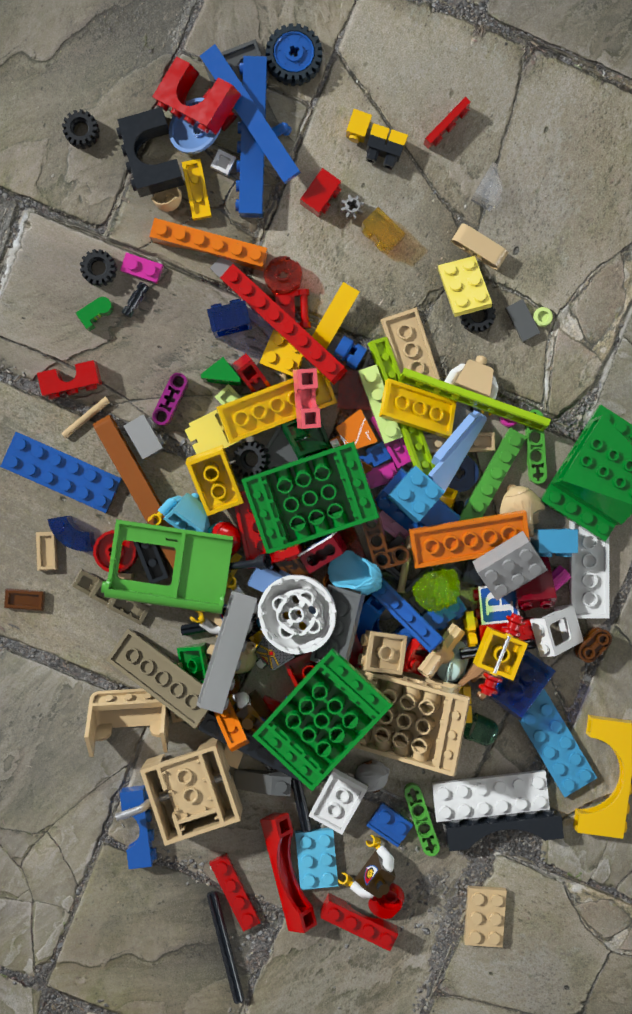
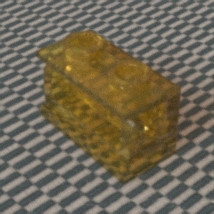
(382, 231)

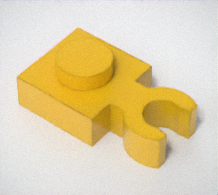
(470, 624)

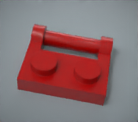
(287, 303)
(412, 659)

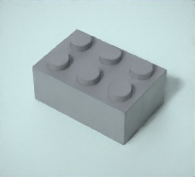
(509, 565)

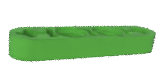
(540, 447)
(421, 819)

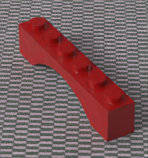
(296, 907)

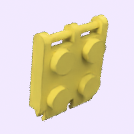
(208, 432)

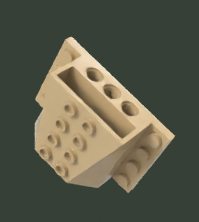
(423, 723)

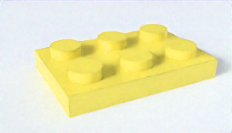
(464, 286)

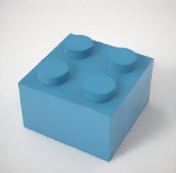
(415, 494)
(558, 541)

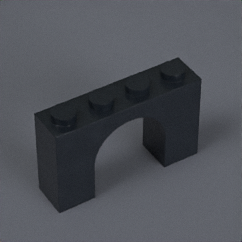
(136, 131)

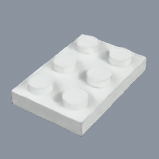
(338, 801)

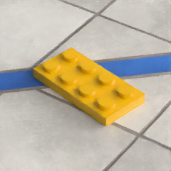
(418, 408)

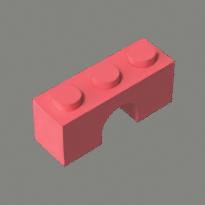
(305, 400)

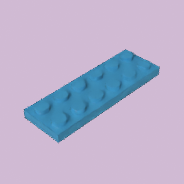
(556, 746)

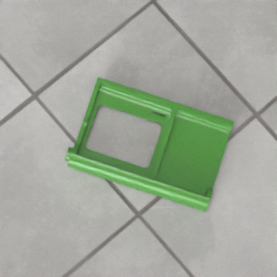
(198, 570)

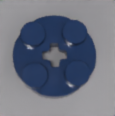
(469, 478)

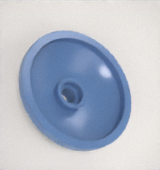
(189, 138)

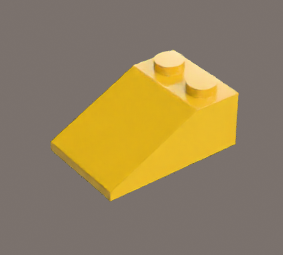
(214, 480)

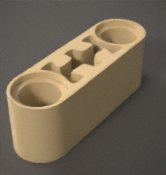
(479, 246)

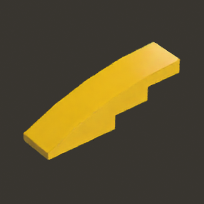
(335, 315)

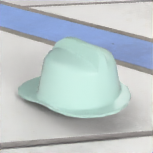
(456, 668)

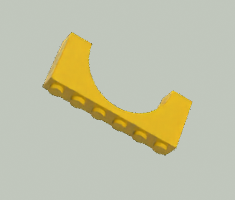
(610, 816)

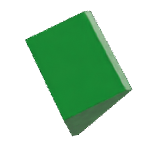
(221, 373)
(194, 660)

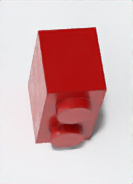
(321, 192)

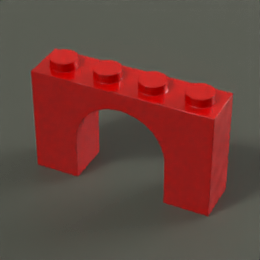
(207, 114)

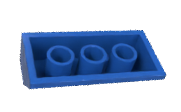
(438, 514)

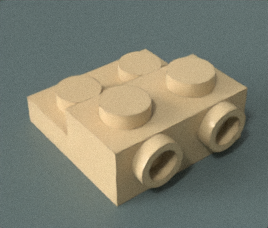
(382, 652)

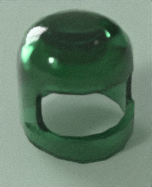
(484, 732)

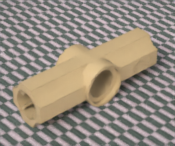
(442, 653)

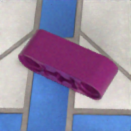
(168, 393)

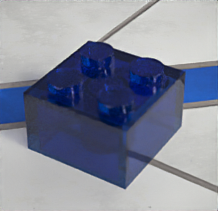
(229, 318)

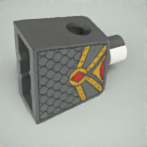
(270, 655)

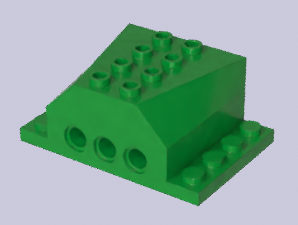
(596, 476)
(310, 497)
(322, 719)

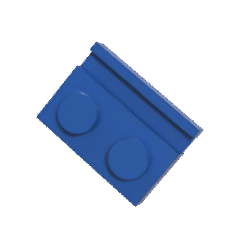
(389, 824)

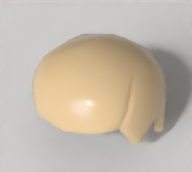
(168, 199)

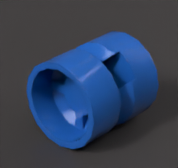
(342, 352)

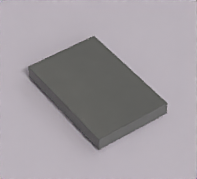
(235, 56)

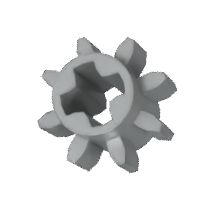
(352, 201)

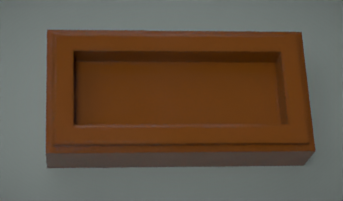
(24, 599)

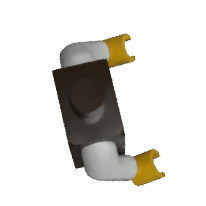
(251, 710)
(375, 875)

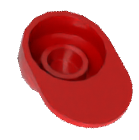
(388, 904)

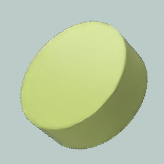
(542, 317)

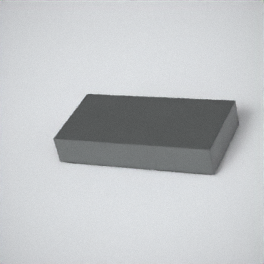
(522, 320)

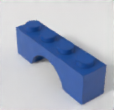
(140, 852)

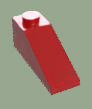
(250, 374)

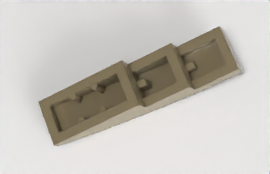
(92, 586)

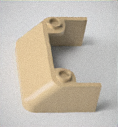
(124, 709)

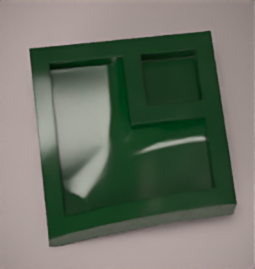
(305, 441)

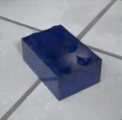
(522, 692)

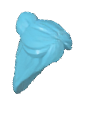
(355, 573)

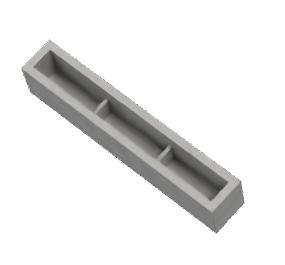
(227, 652)

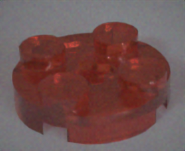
(286, 285)

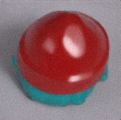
(227, 529)

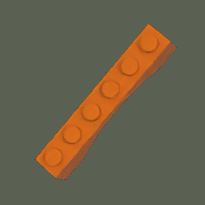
(185, 237)

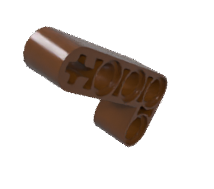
(384, 548)

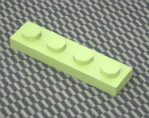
(374, 391)

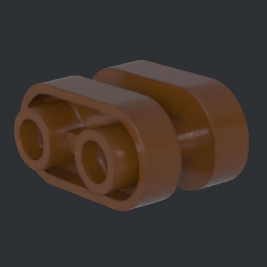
(593, 644)

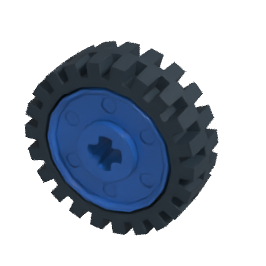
(297, 41)

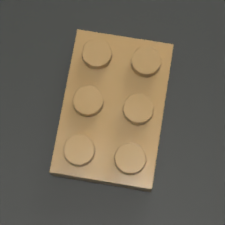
(485, 916)

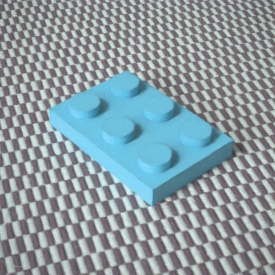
(316, 858)

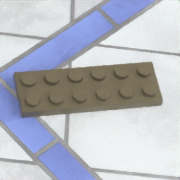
(159, 676)

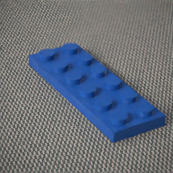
(61, 472)

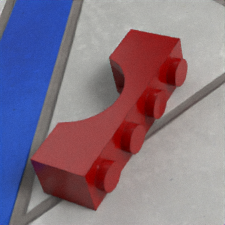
(371, 929)

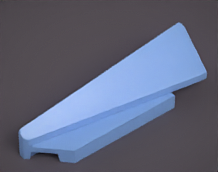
(454, 450)

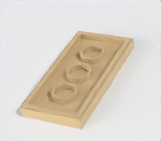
(410, 343)

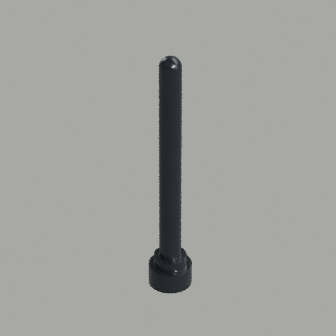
(262, 561)

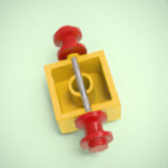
(500, 653)

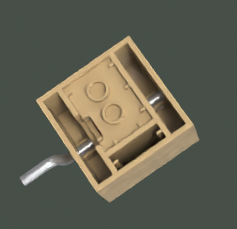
(189, 792)

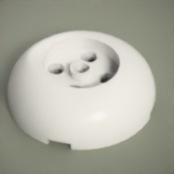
(278, 599)

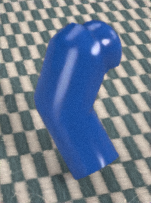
(282, 128)

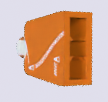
(354, 430)

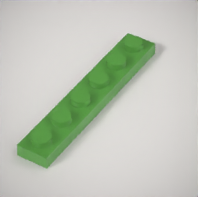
(493, 475)

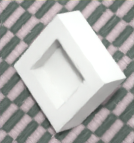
(223, 162)

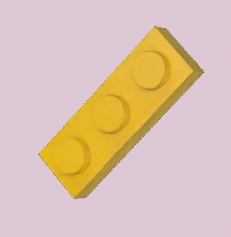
(196, 189)

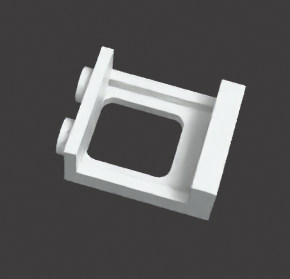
(568, 627)

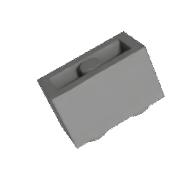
(144, 436)

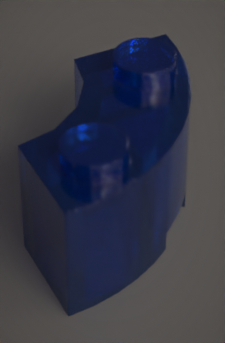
(71, 535)

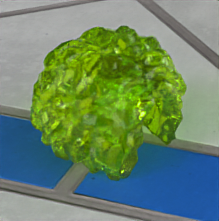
(437, 589)

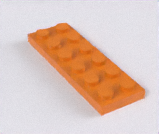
(464, 538)

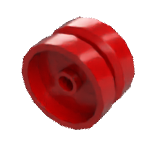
(103, 548)

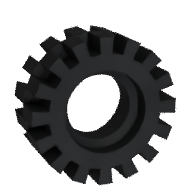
(72, 121)
(93, 257)
(477, 327)
(240, 458)

